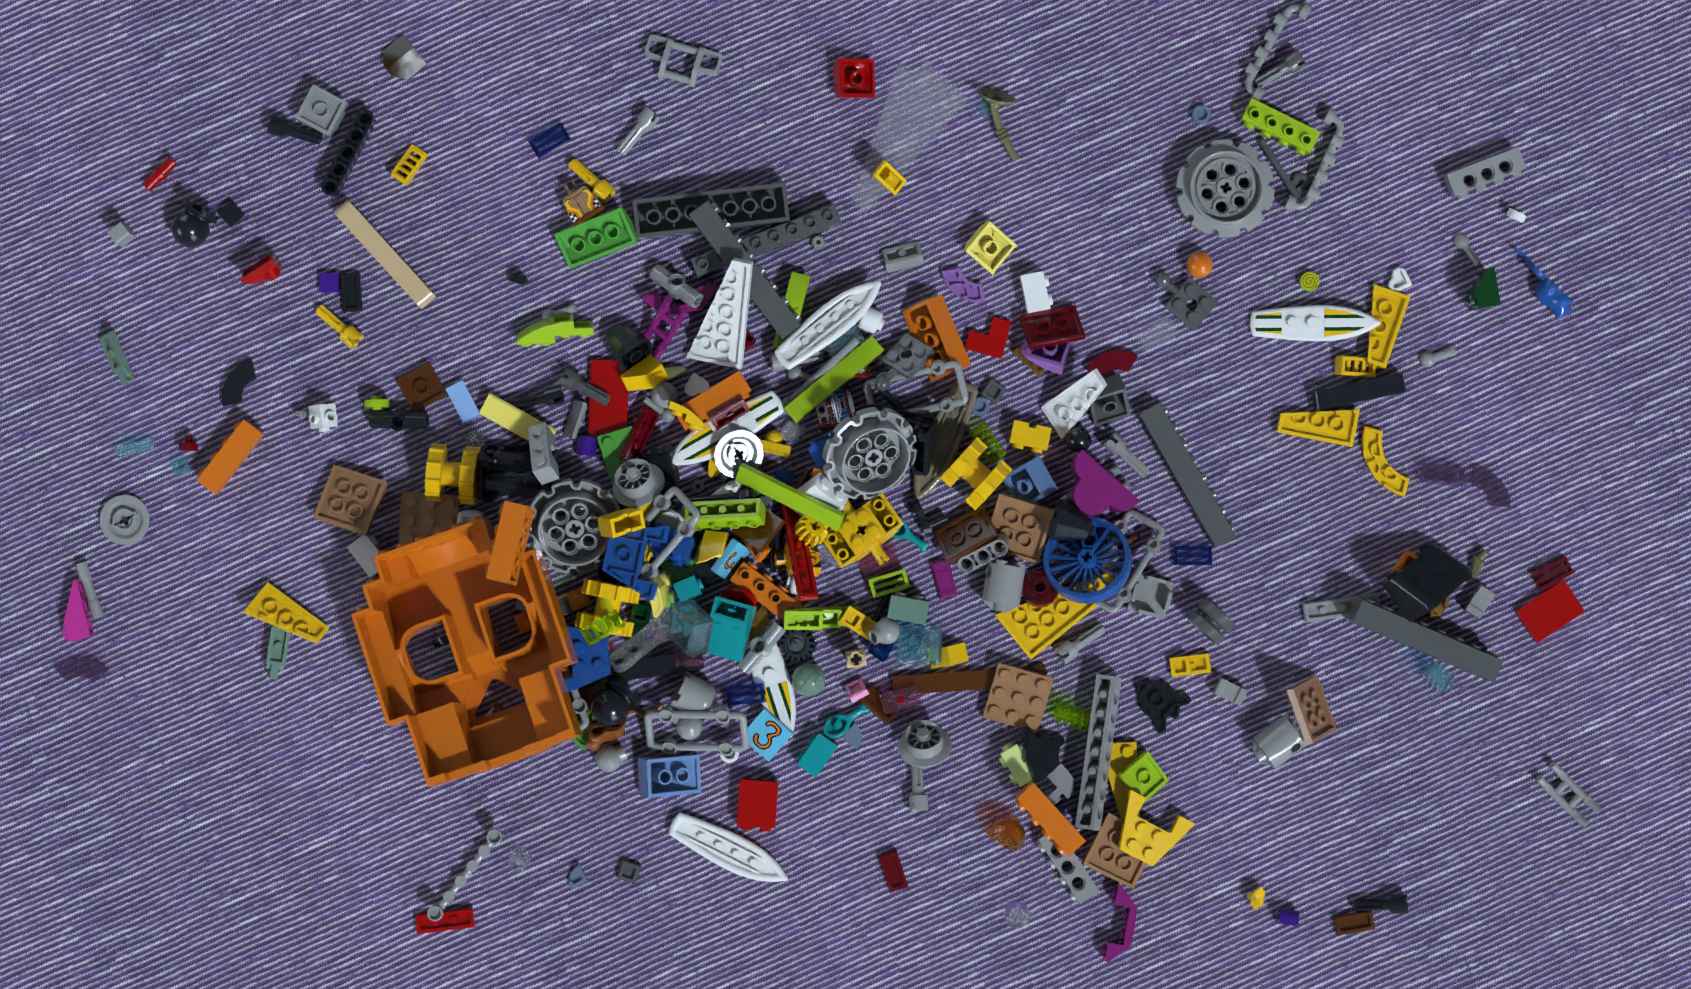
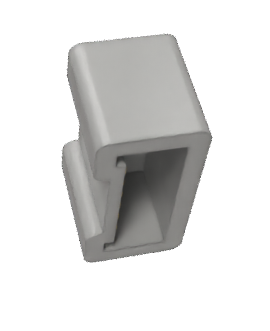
(121, 234)
(1479, 601)
(1230, 691)

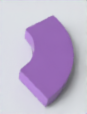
(962, 286)

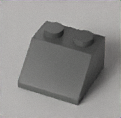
(1111, 403)

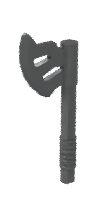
(1290, 185)

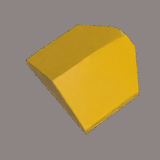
(710, 546)

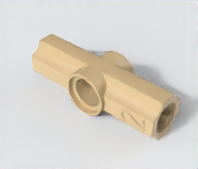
(856, 658)

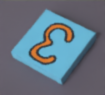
(731, 560)
(768, 734)

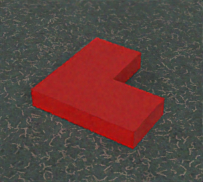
(990, 344)

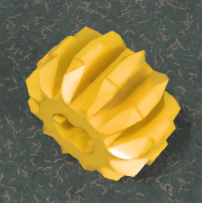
(811, 530)

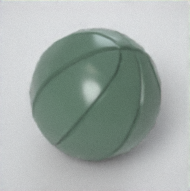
(808, 679)

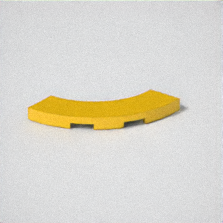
(1378, 465)

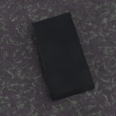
(351, 292)

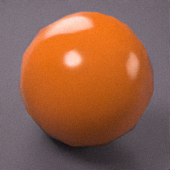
(1199, 265)

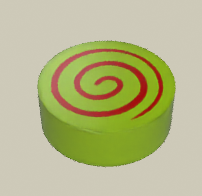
(1309, 281)

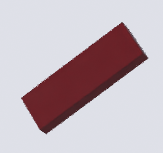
(639, 434)

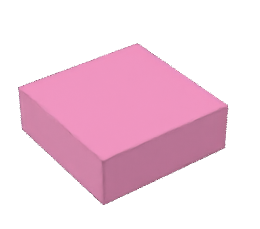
(856, 690)

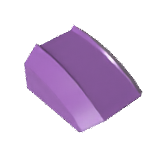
(1050, 358)

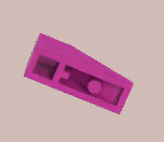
(77, 617)

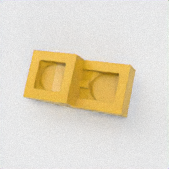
(857, 622)
(1190, 665)

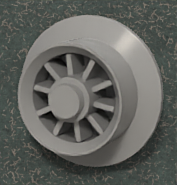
(637, 483)
(924, 744)

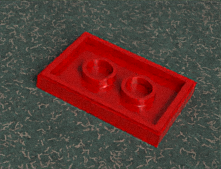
(1550, 611)

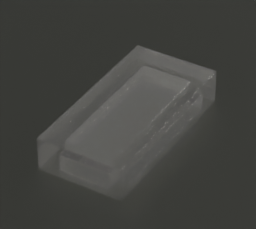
(1157, 334)

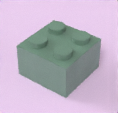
(907, 608)

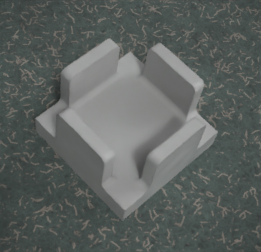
(322, 111)
(1151, 596)

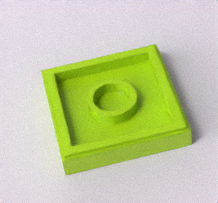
(1143, 775)

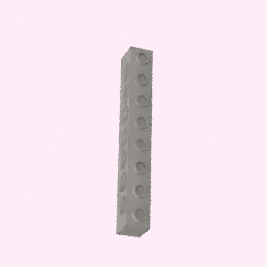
(1098, 752)

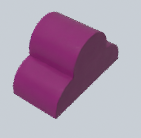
(1097, 488)

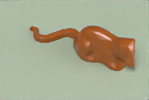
(600, 733)

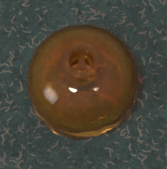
(1008, 832)

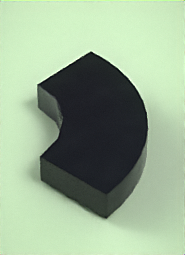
(236, 383)

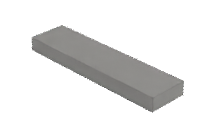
(1333, 607)

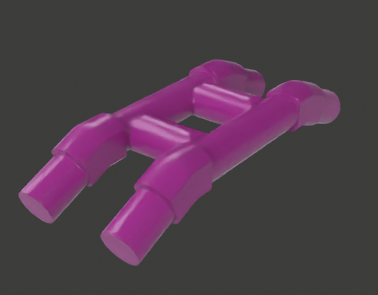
(675, 324)

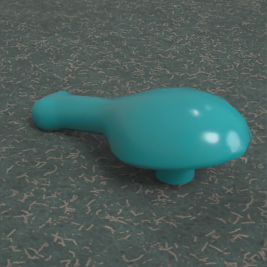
(905, 533)
(839, 723)

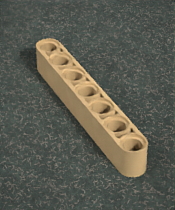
(384, 254)

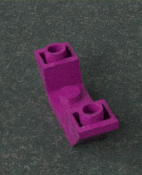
(708, 290)
(1112, 948)

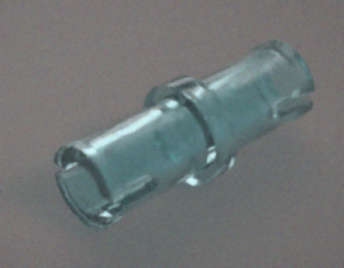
(135, 447)

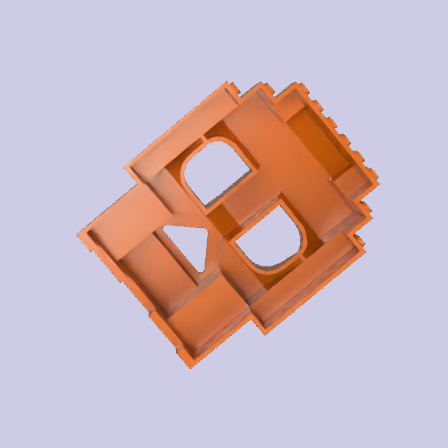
(445, 583)

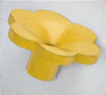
(1256, 897)

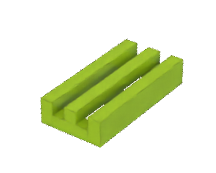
(904, 578)

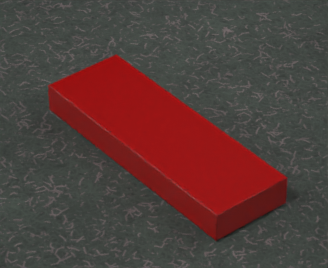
(451, 920)

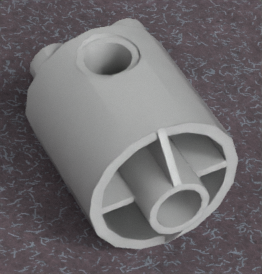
(1003, 585)
(1278, 742)

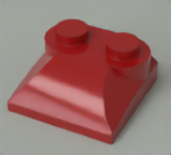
(854, 78)
(264, 269)

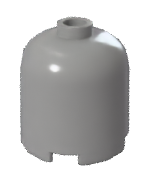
(694, 695)

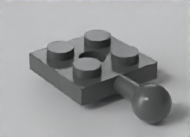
(1177, 304)
(897, 363)

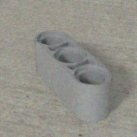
(979, 560)

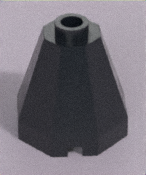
(627, 346)
(1069, 523)

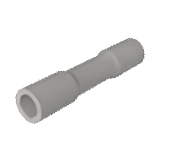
(85, 578)

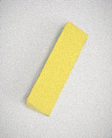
(509, 416)

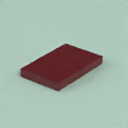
(1052, 327)

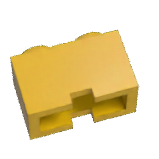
(1034, 438)
(621, 522)

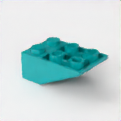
(730, 628)

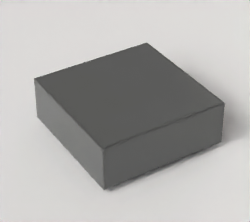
(993, 391)
(629, 872)

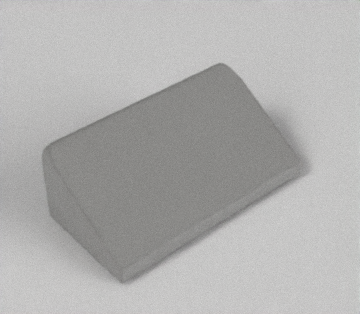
(903, 257)
(575, 419)

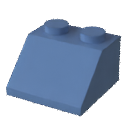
(1030, 481)

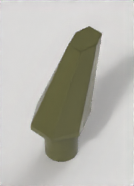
(674, 370)
(1478, 562)

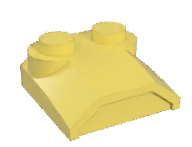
(989, 246)
(664, 597)

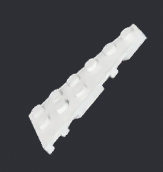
(725, 324)

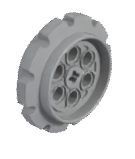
(1246, 166)
(879, 447)
(565, 497)

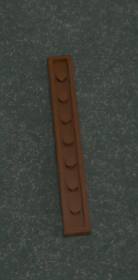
(951, 680)

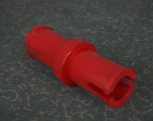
(160, 173)

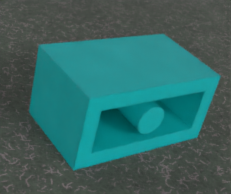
(689, 588)
(817, 754)

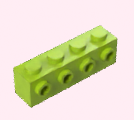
(1280, 127)
(729, 514)

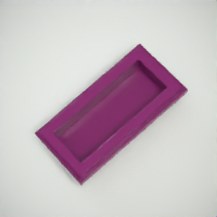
(943, 578)

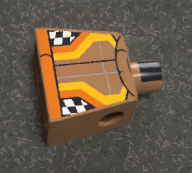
(581, 204)

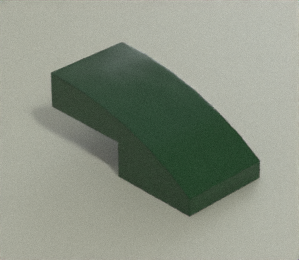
(640, 617)

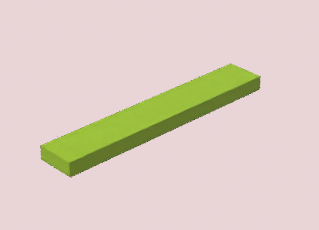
(833, 379)
(790, 496)

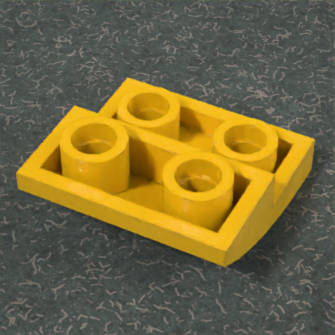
(691, 419)

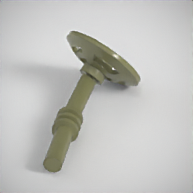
(995, 99)

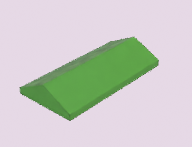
(596, 237)

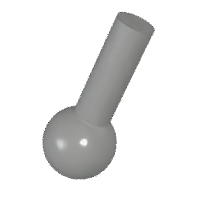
(1462, 242)
(548, 313)
(1428, 359)
(796, 373)
(665, 413)

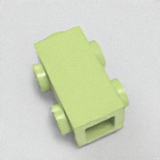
(1013, 760)

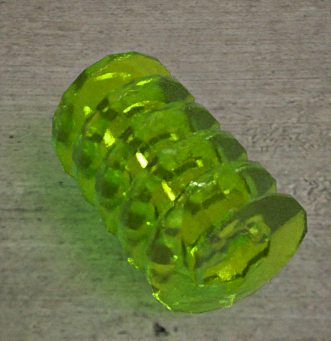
(1072, 715)

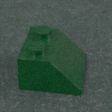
(1484, 291)

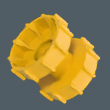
(448, 473)
(976, 473)
(608, 599)

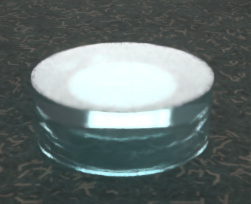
(984, 110)

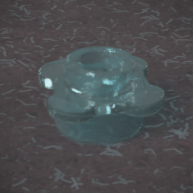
(181, 461)

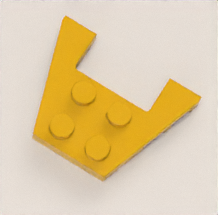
(1145, 839)

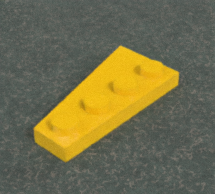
(1121, 756)

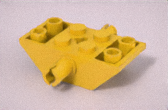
(850, 545)

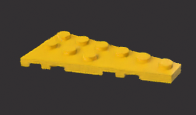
(1039, 626)

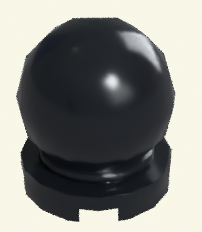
(192, 225)
(612, 703)

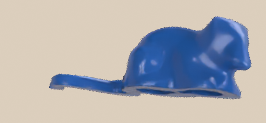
(1547, 291)

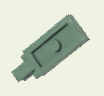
(116, 357)
(277, 651)

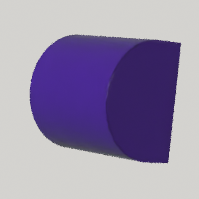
(586, 446)
(1287, 917)

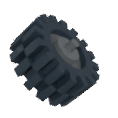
(798, 644)

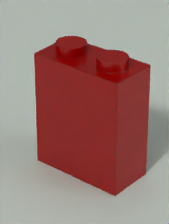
(757, 804)

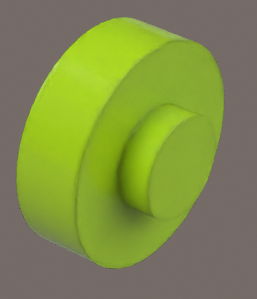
(376, 403)

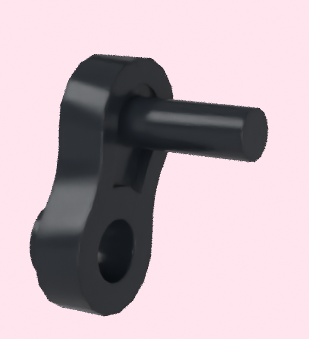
(926, 525)

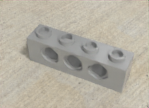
(1511, 158)
(1080, 893)

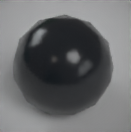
(1078, 439)

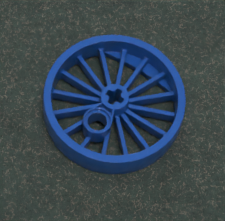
(1097, 559)

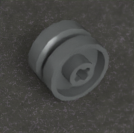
(1213, 618)

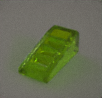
(979, 428)
(616, 619)

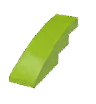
(815, 617)

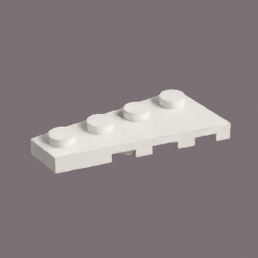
(1073, 402)

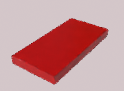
(614, 416)

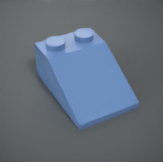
(669, 775)

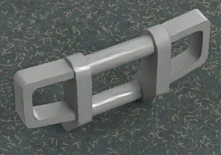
(699, 52)

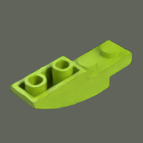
(795, 296)
(546, 330)

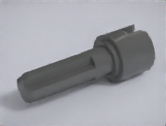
(1292, 63)
(576, 383)

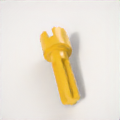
(601, 188)
(348, 334)

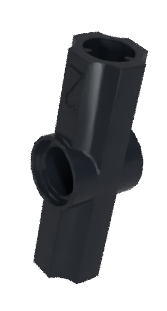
(410, 419)

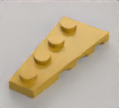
(1389, 309)
(1324, 426)
(282, 612)

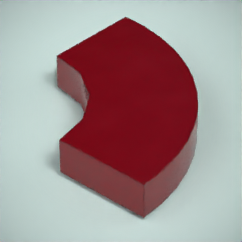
(1112, 361)

